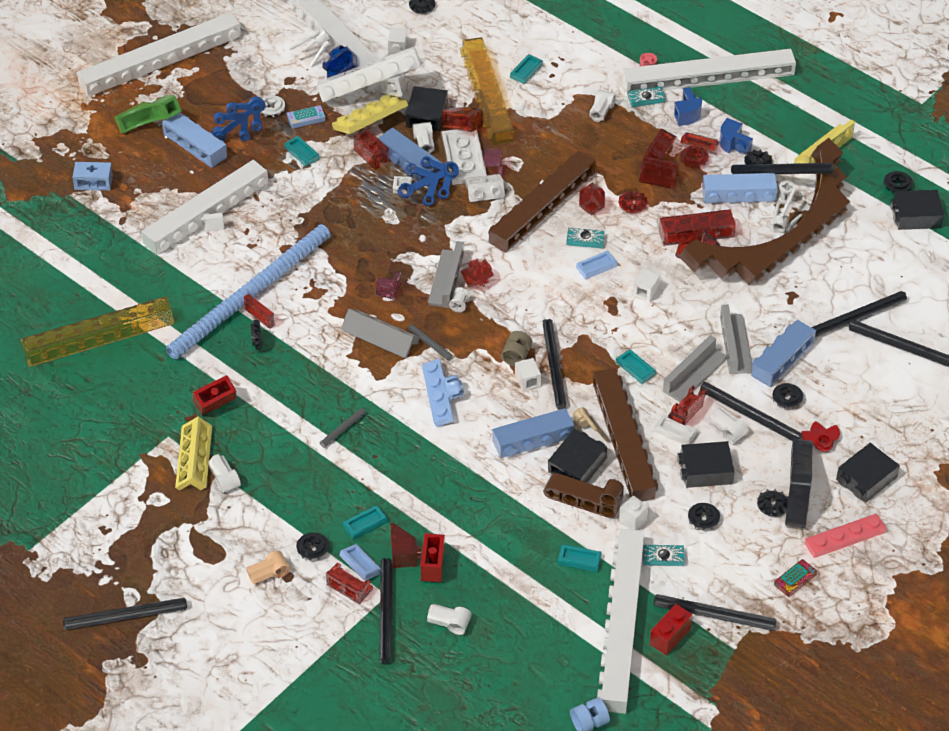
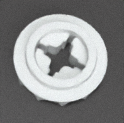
(273, 101)

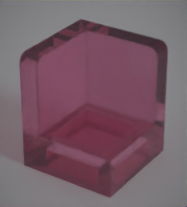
(493, 158)
(388, 287)

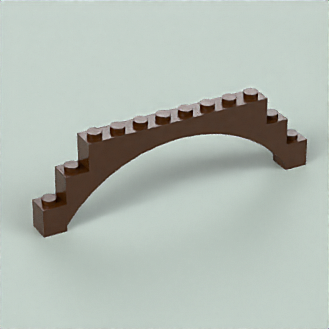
(755, 260)

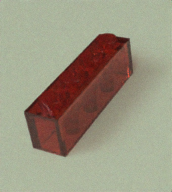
(681, 227)

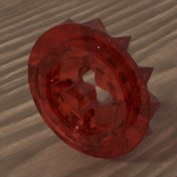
(688, 153)
(627, 204)

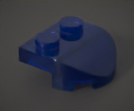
(340, 61)

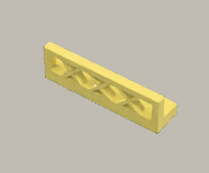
(838, 135)
(197, 452)

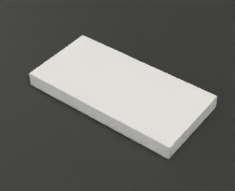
(466, 152)

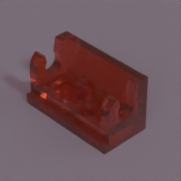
(660, 144)
(370, 148)
(659, 172)
(688, 406)
(347, 584)

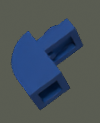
(689, 109)
(732, 137)

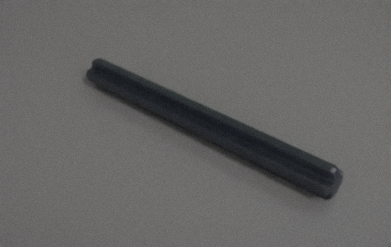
(791, 168)
(860, 313)
(899, 342)
(554, 364)
(751, 412)
(385, 610)
(717, 612)
(124, 613)

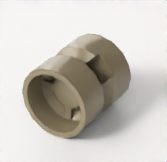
(516, 347)

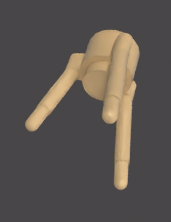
(583, 419)

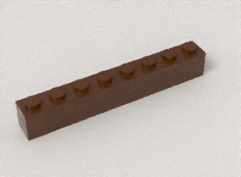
(541, 201)
(624, 435)

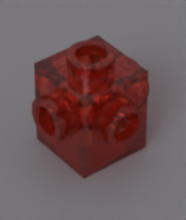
(592, 198)
(477, 273)

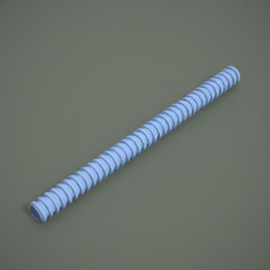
(253, 287)

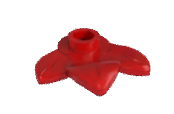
(822, 438)

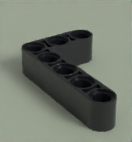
(799, 483)

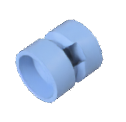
(591, 715)

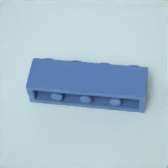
(404, 151)
(782, 353)
(532, 433)

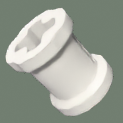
(782, 187)
(460, 297)

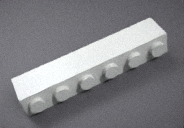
(368, 74)

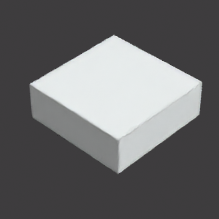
(398, 180)
(214, 222)

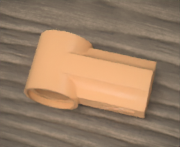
(273, 565)

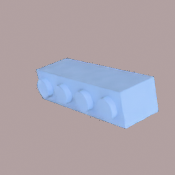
(195, 139)
(739, 188)

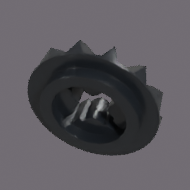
(423, 7)
(751, 156)
(904, 180)
(256, 334)
(780, 392)
(765, 506)
(712, 515)
(317, 540)

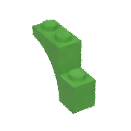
(148, 112)

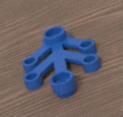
(254, 107)
(430, 179)

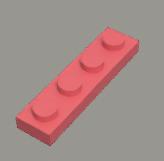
(845, 535)

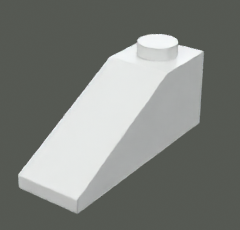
(395, 85)

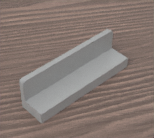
(446, 276)
(379, 332)
(735, 342)
(694, 369)

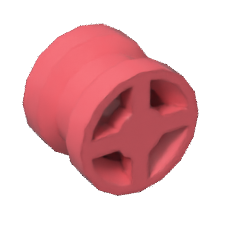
(648, 59)

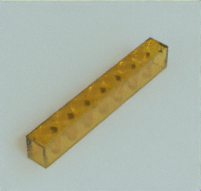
(486, 91)
(97, 331)

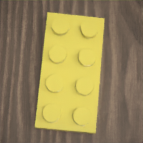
(371, 113)

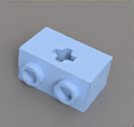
(92, 176)

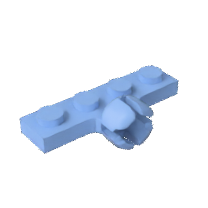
(441, 391)

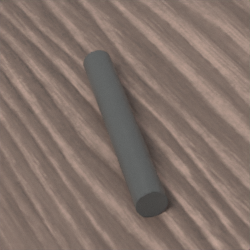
(430, 342)
(342, 428)

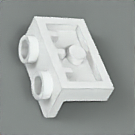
(485, 187)

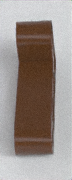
(586, 496)

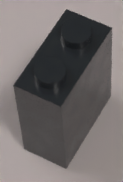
(426, 106)
(917, 209)
(578, 456)
(706, 464)
(867, 472)

